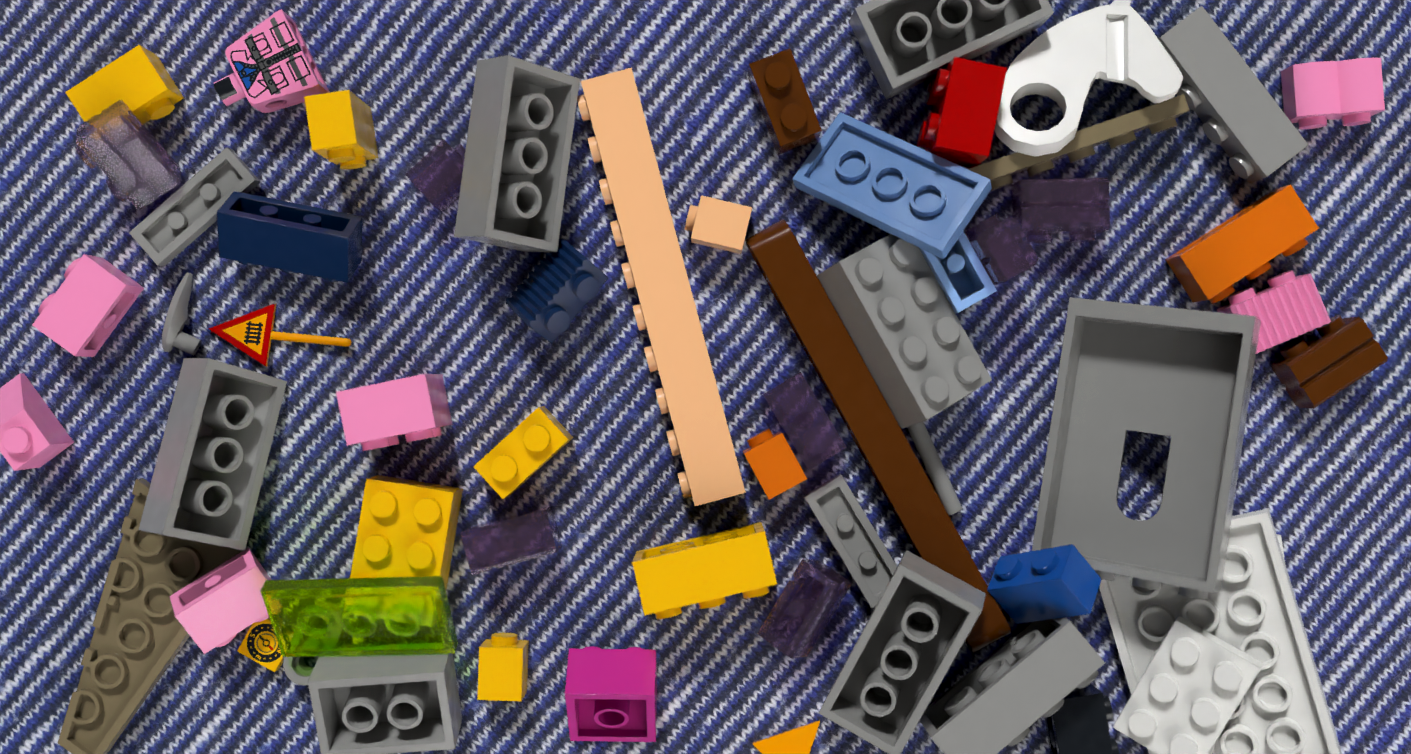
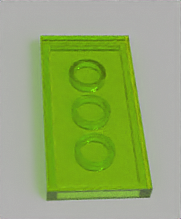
(360, 616)

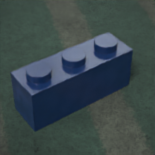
(289, 237)

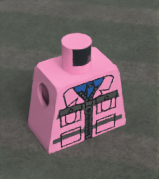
(271, 67)

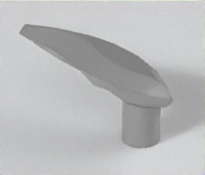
(176, 318)

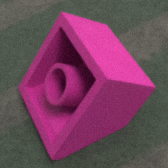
(611, 694)

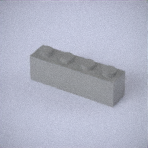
(1230, 99)

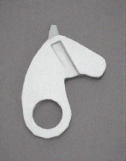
(1067, 58)

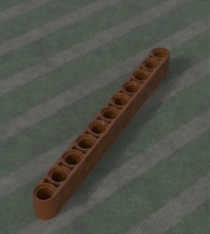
(869, 418)

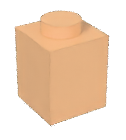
(718, 224)

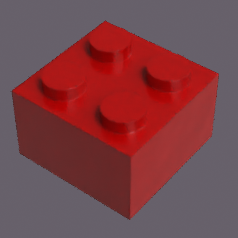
(963, 111)

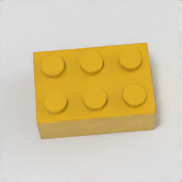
(405, 529)
(704, 570)

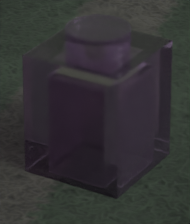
(439, 174)

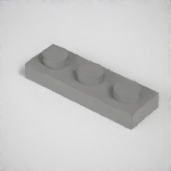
(193, 207)
(852, 537)

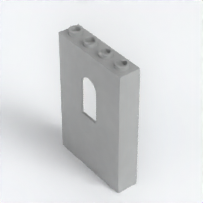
(1154, 375)

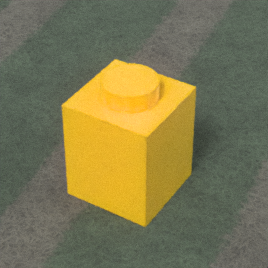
(503, 668)

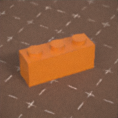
(1243, 245)

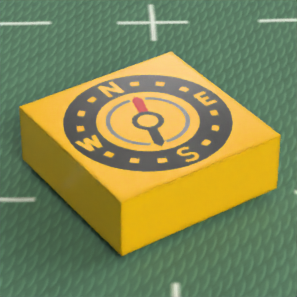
(262, 646)

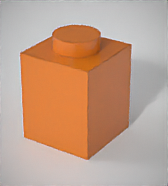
(773, 463)

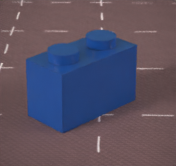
(1044, 584)

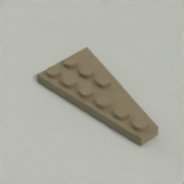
(133, 629)

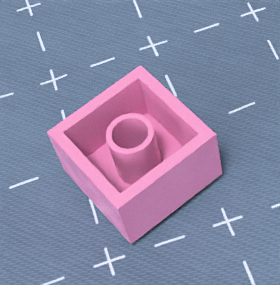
(394, 408)

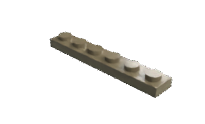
(1115, 131)

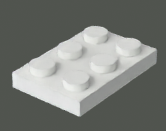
(1187, 692)

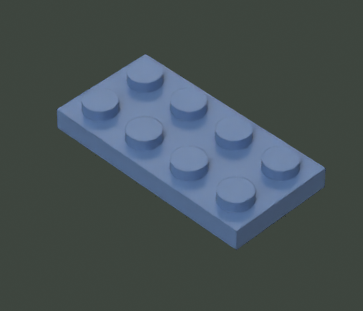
(892, 184)

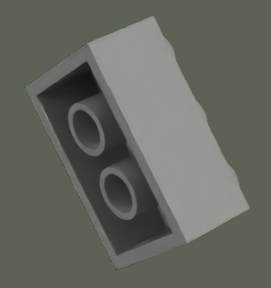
(385, 703)

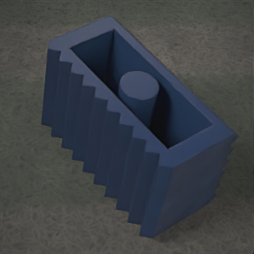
(556, 291)

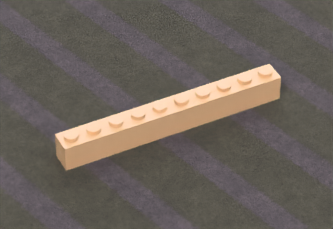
(662, 287)

